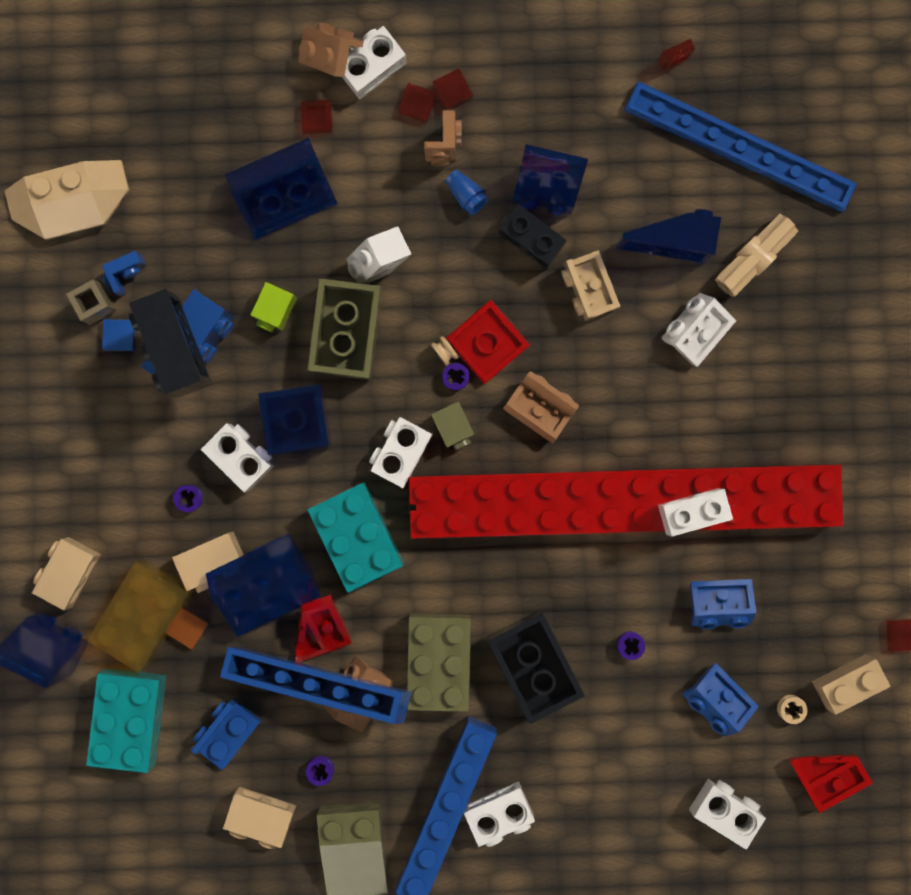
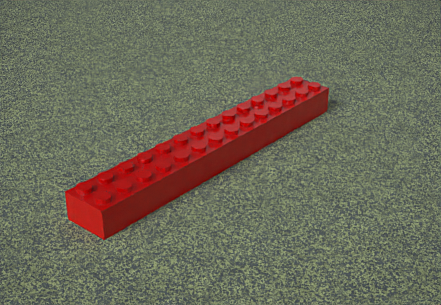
(620, 500)

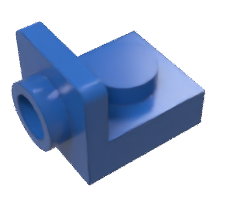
(125, 266)

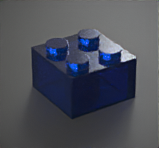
(295, 419)

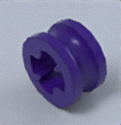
(456, 367)
(178, 496)
(640, 644)
(310, 772)

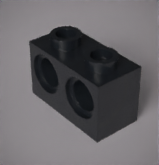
(532, 236)

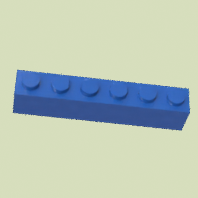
(316, 685)
(446, 808)

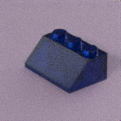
(281, 188)

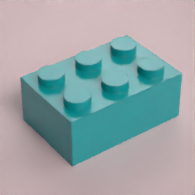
(356, 537)
(126, 720)

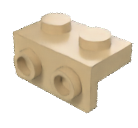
(591, 285)

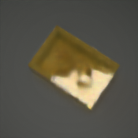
(140, 615)

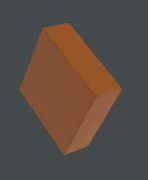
(188, 628)

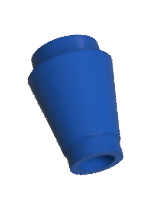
(466, 192)

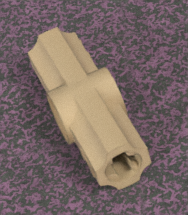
(756, 255)

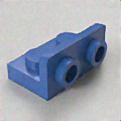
(722, 603)
(720, 701)
(226, 734)

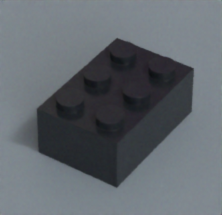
(169, 344)
(535, 666)

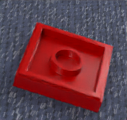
(487, 342)

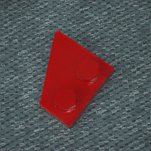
(320, 629)
(830, 778)

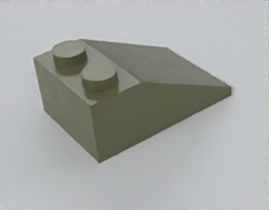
(352, 849)

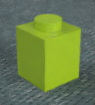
(273, 307)

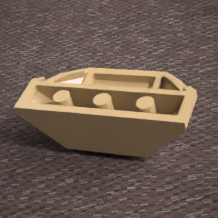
(68, 197)

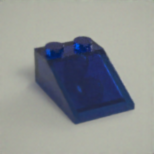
(549, 180)
(684, 237)
(42, 650)

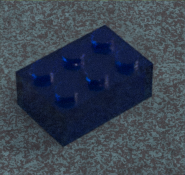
(262, 585)

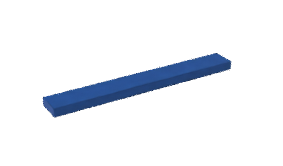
(740, 147)

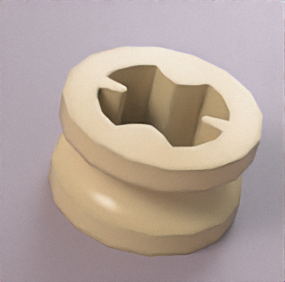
(444, 350)
(800, 715)

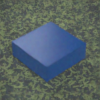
(118, 335)

